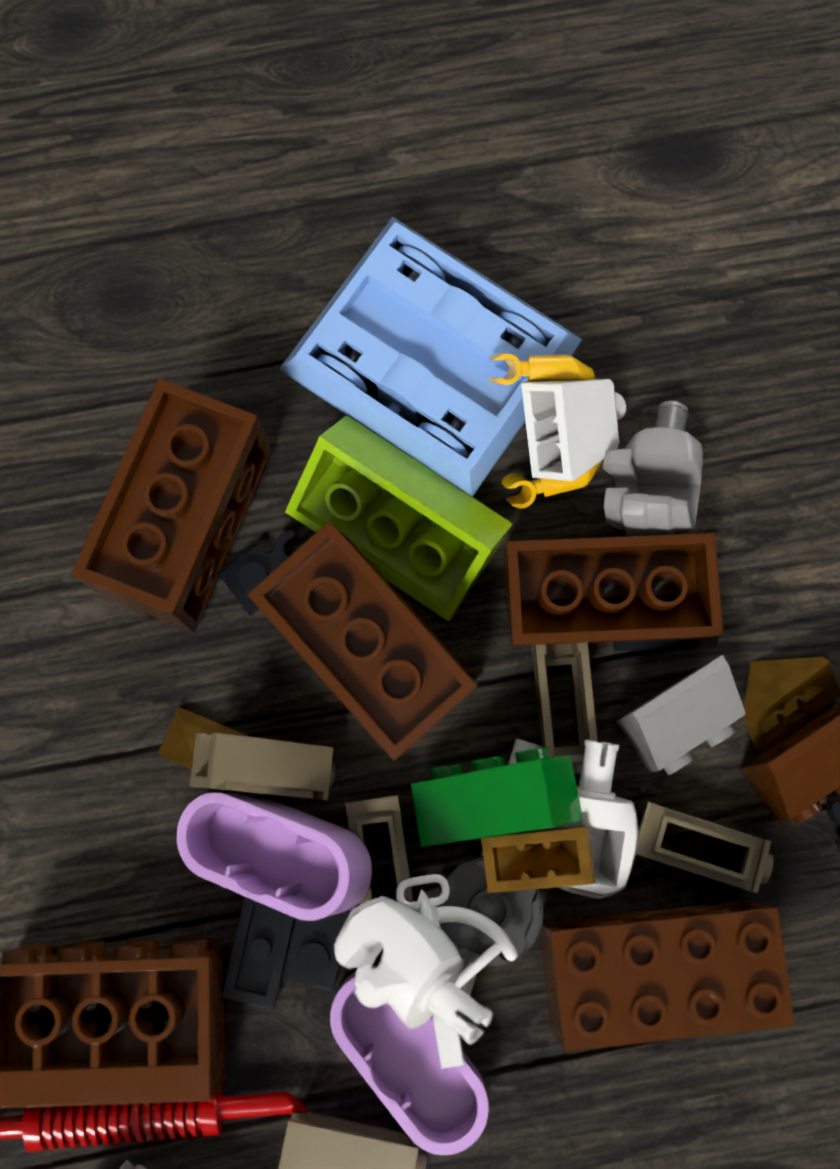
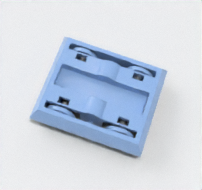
(427, 353)

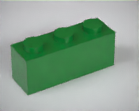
(496, 798)

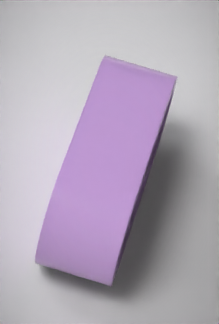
(274, 854)
(433, 1105)

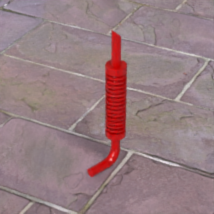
(104, 1124)

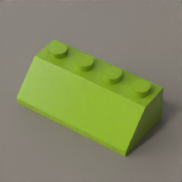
(399, 515)

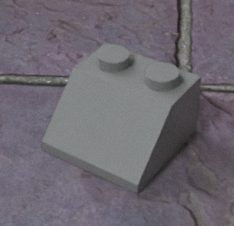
(684, 716)

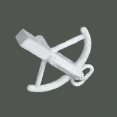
(447, 1039)

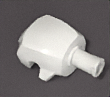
(610, 822)
(415, 969)

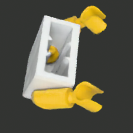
(567, 423)

